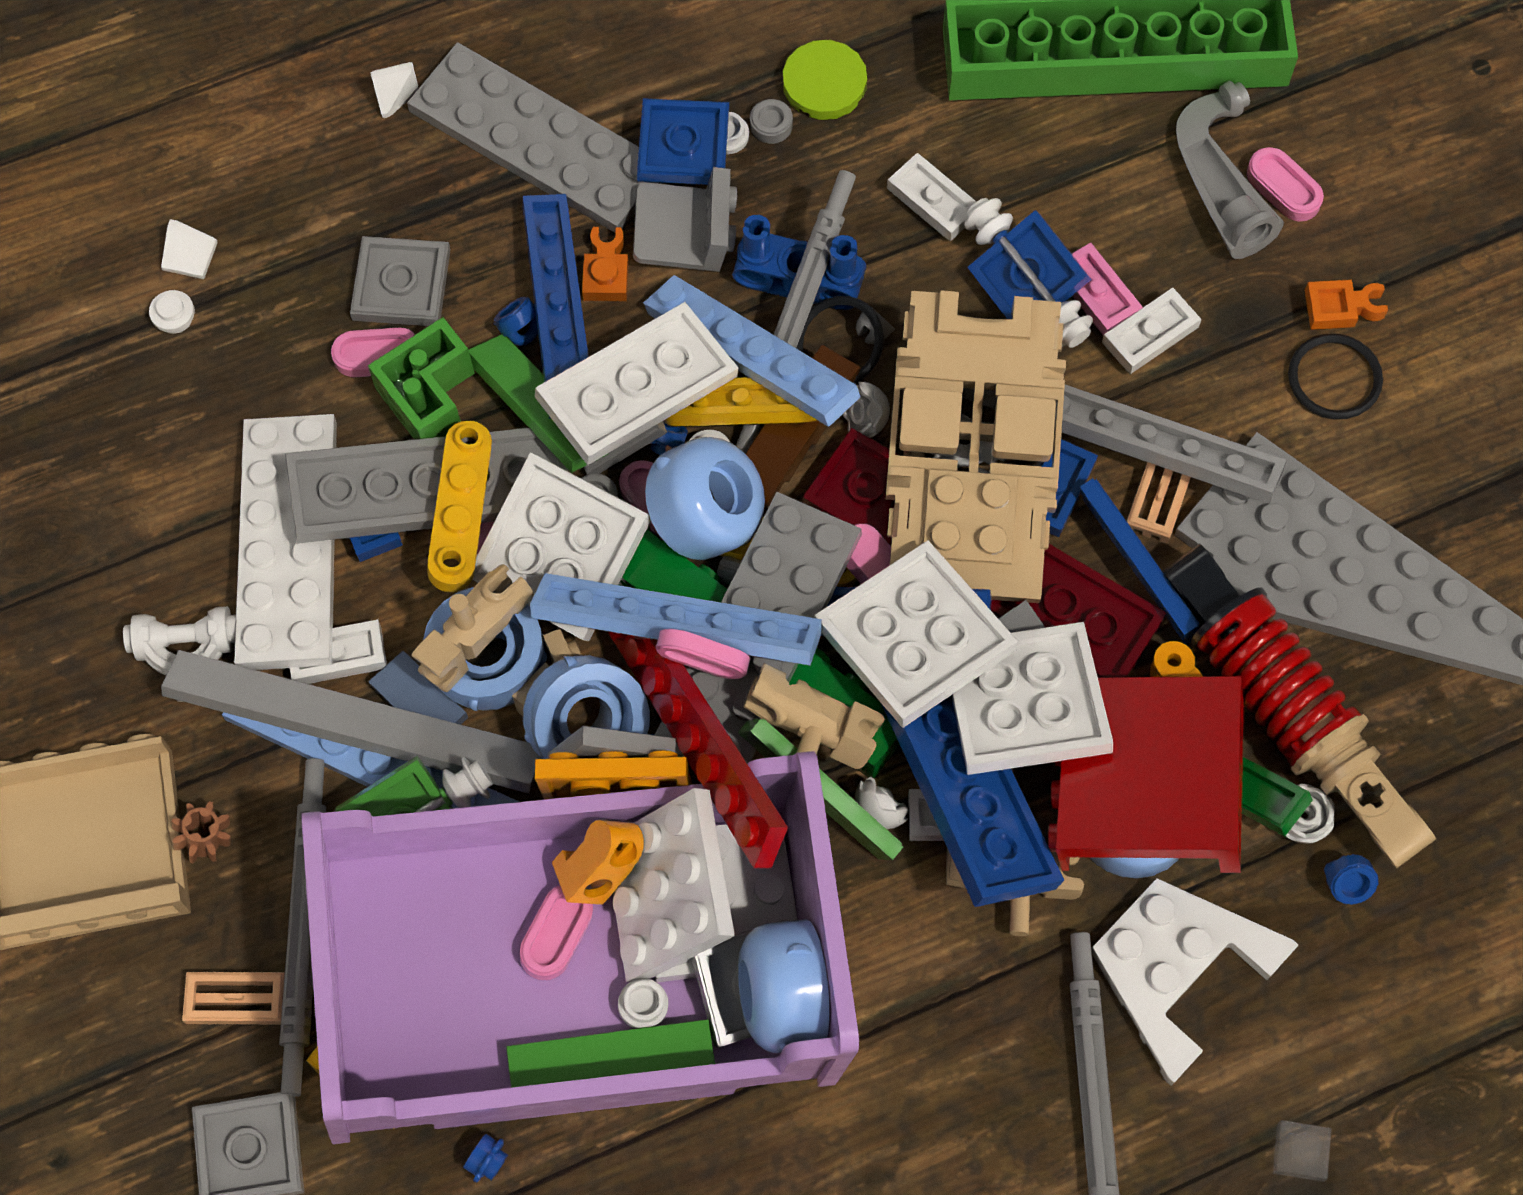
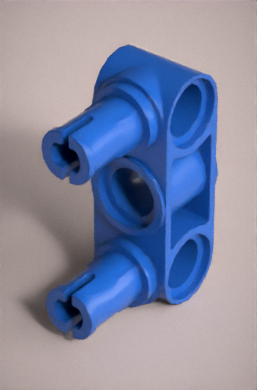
(767, 261)

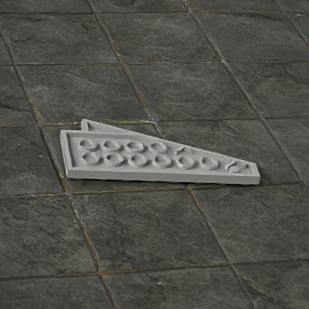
(1352, 573)

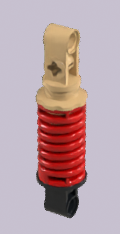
(1306, 724)

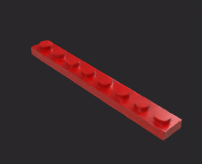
(707, 749)

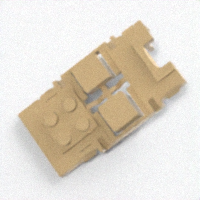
(994, 521)

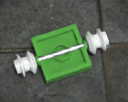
(414, 790)

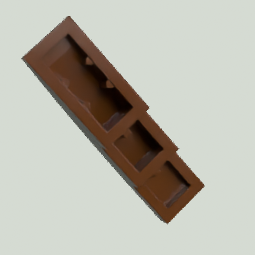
(783, 445)

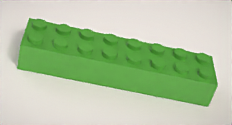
(1114, 46)

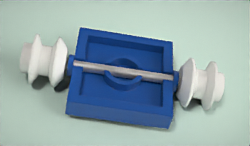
(1027, 264)

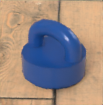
(515, 317)
(1351, 879)

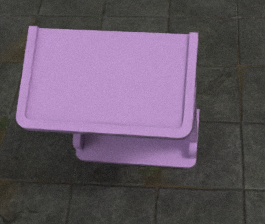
(426, 978)

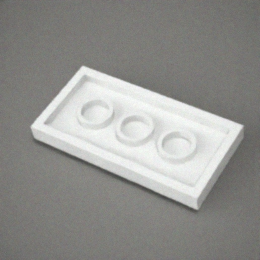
(636, 383)

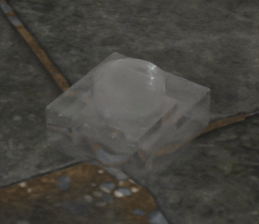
(1302, 1150)

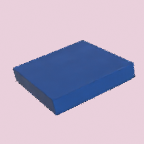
(682, 140)

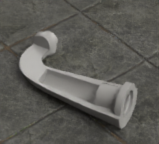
(1234, 205)

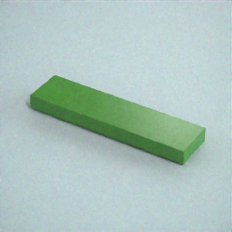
(515, 382)
(836, 801)
(611, 1054)

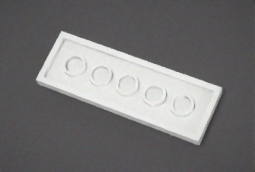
(281, 584)

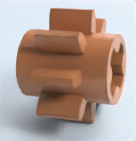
(209, 823)

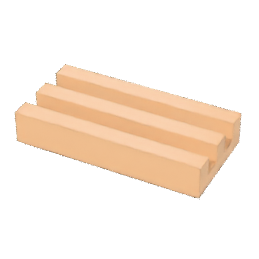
(1149, 526)
(275, 999)

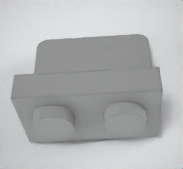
(685, 223)

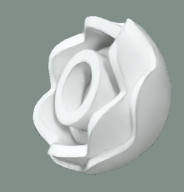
(869, 412)
(880, 804)
(1319, 820)

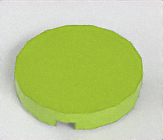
(824, 79)

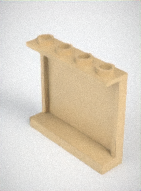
(89, 841)

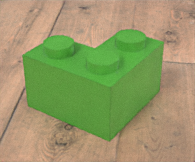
(417, 377)

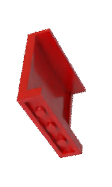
(1170, 776)

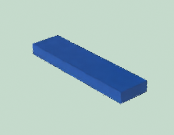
(1139, 560)

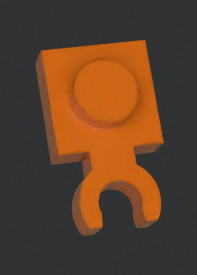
(606, 270)
(1338, 305)

